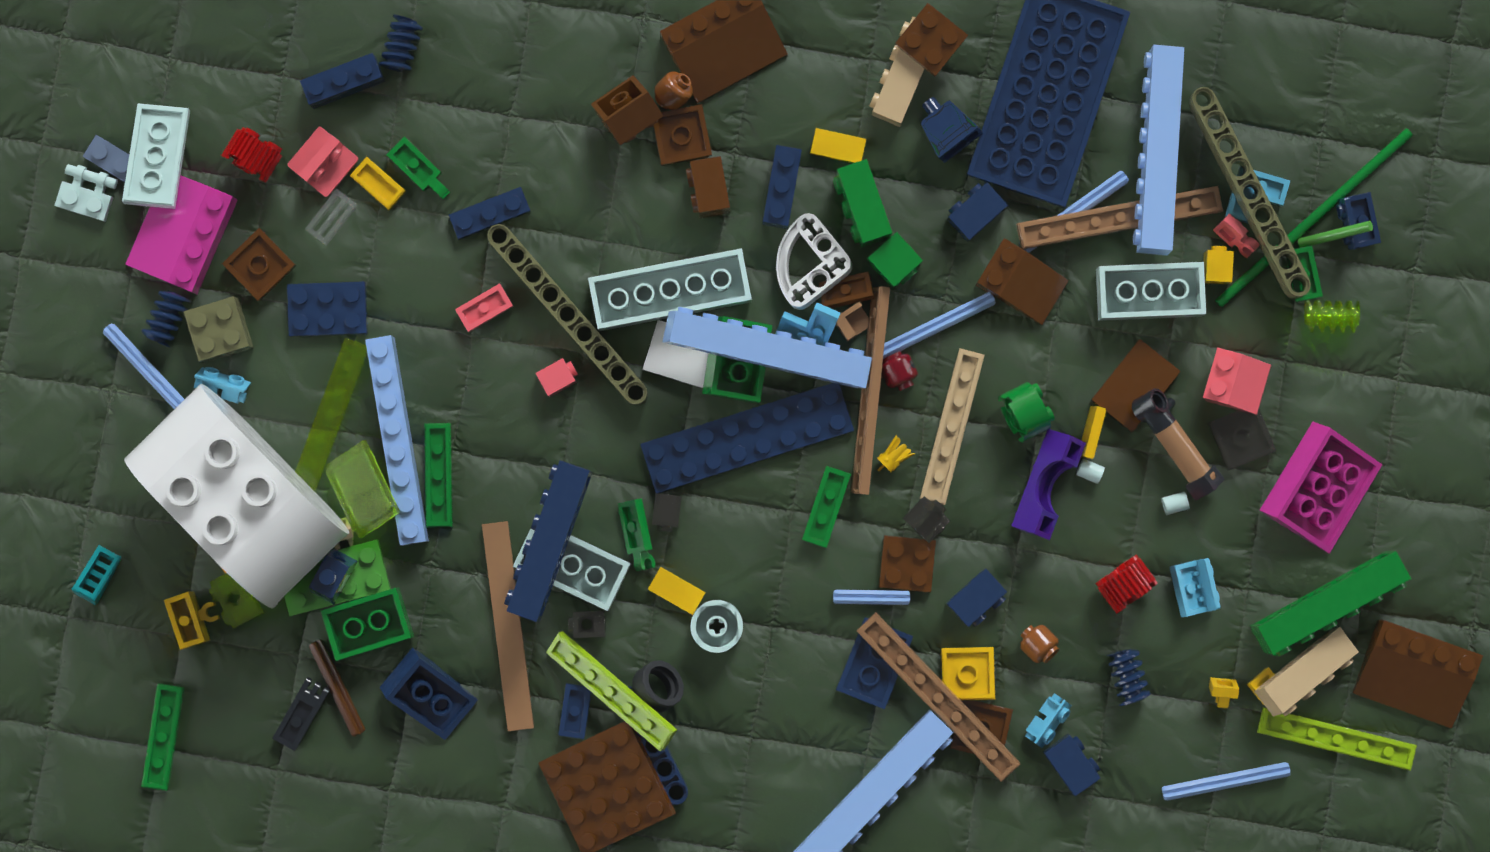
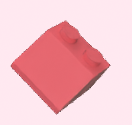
(1236, 381)

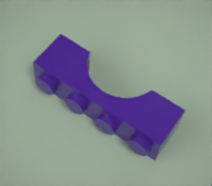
(1055, 456)

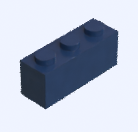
(342, 81)
(782, 187)

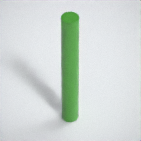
(1335, 234)

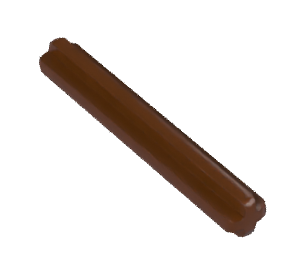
(337, 687)

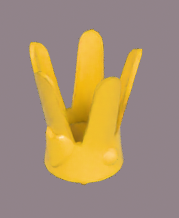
(893, 457)

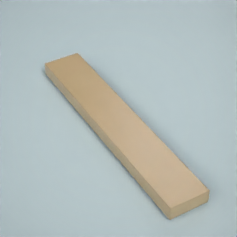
(952, 426)

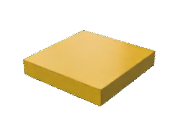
(969, 672)

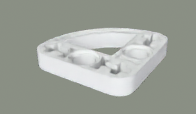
(828, 260)

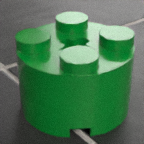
(1026, 411)

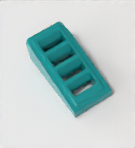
(89, 570)

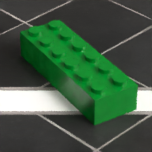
(1330, 602)

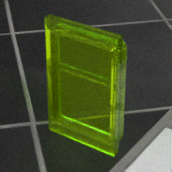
(361, 489)

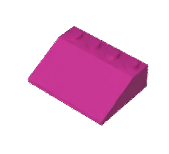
(183, 240)
(1321, 486)

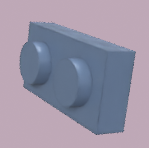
(108, 157)

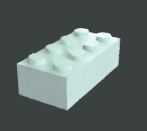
(1151, 291)
(587, 572)

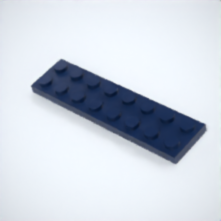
(747, 437)

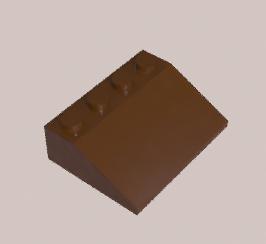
(723, 44)
(1416, 673)

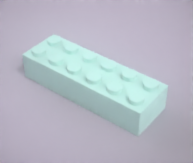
(655, 290)

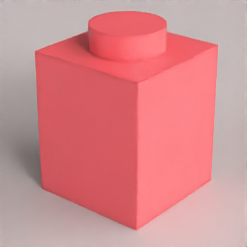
(557, 377)

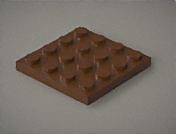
(607, 787)

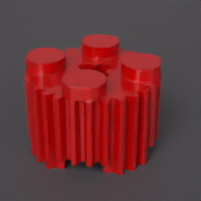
(252, 154)
(1126, 583)

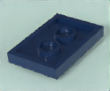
(327, 309)
(868, 674)

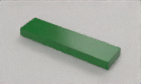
(438, 475)
(162, 737)

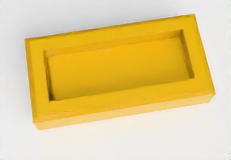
(837, 146)
(377, 183)
(1092, 431)
(676, 590)

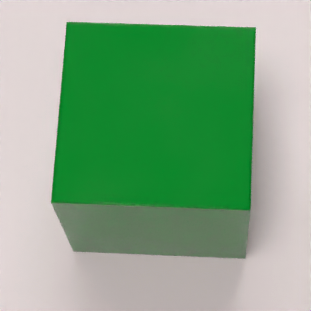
(895, 261)

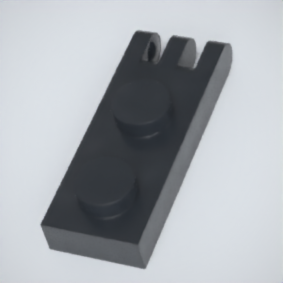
(300, 715)

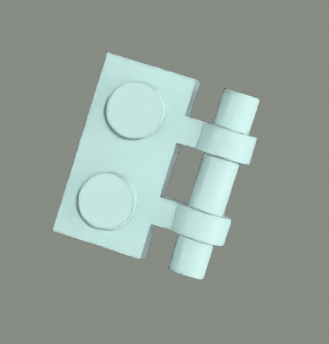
(82, 200)

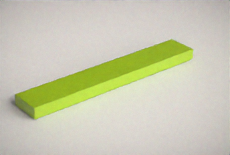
(611, 691)
(1338, 739)

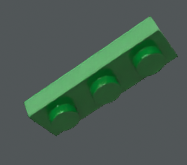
(826, 506)

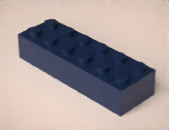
(549, 541)

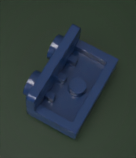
(1357, 210)

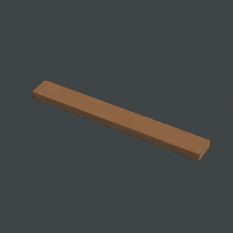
(1111, 219)
(870, 394)
(507, 627)
(938, 697)

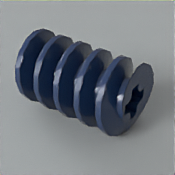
(401, 44)
(165, 317)
(1129, 676)

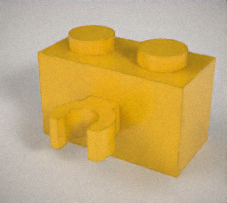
(189, 619)

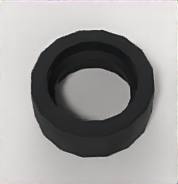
(669, 677)

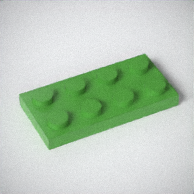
(365, 580)

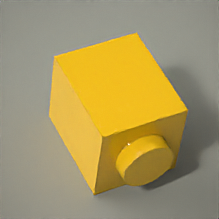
(1218, 265)

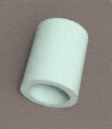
(1090, 471)
(1175, 503)

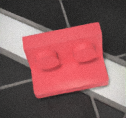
(323, 161)

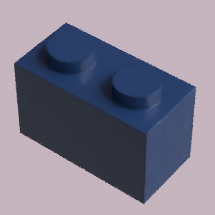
(976, 211)
(977, 598)
(1072, 764)

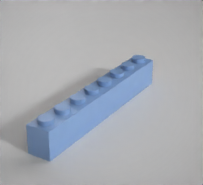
(1160, 150)
(767, 349)
(397, 439)
(879, 786)

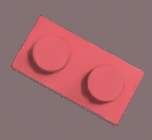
(484, 307)

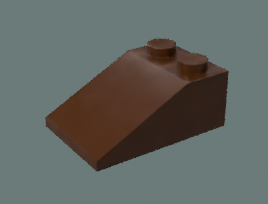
(1022, 281)

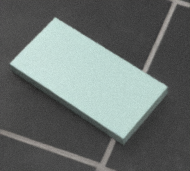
(156, 156)

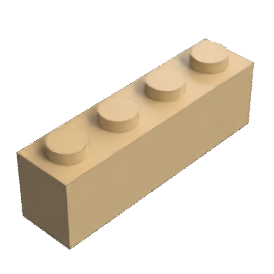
(898, 86)
(1306, 672)

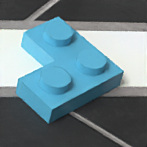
(1274, 187)
(818, 327)

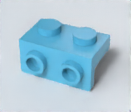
(1195, 587)

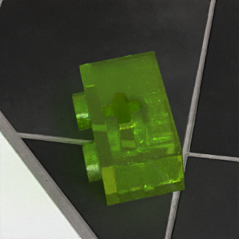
(233, 614)

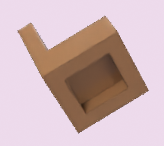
(852, 322)

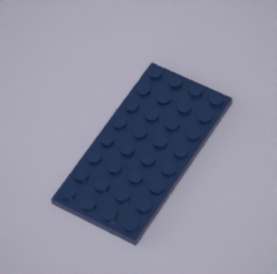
(1048, 97)

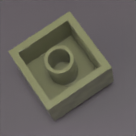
(218, 329)

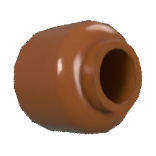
(673, 90)
(1039, 643)

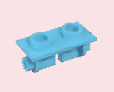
(232, 385)
(1045, 729)

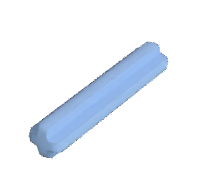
(871, 597)

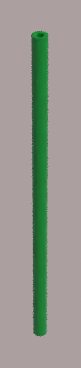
(1317, 214)

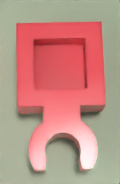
(1234, 233)

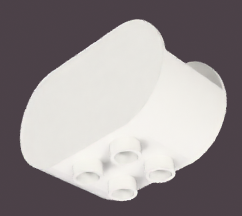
(236, 496)

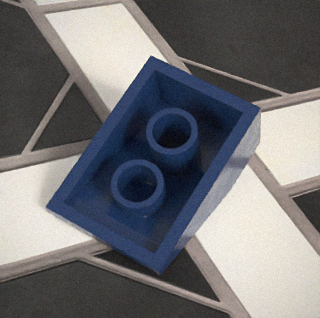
(427, 694)

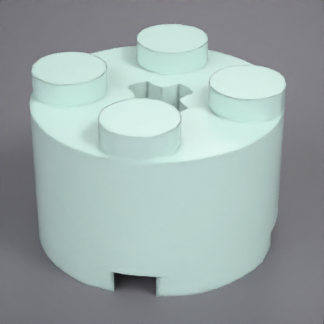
(706, 637)

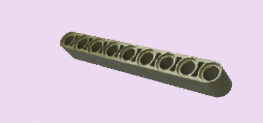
(1249, 206)
(562, 303)

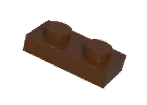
(849, 291)

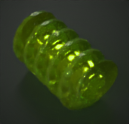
(1332, 315)

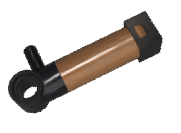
(1155, 411)

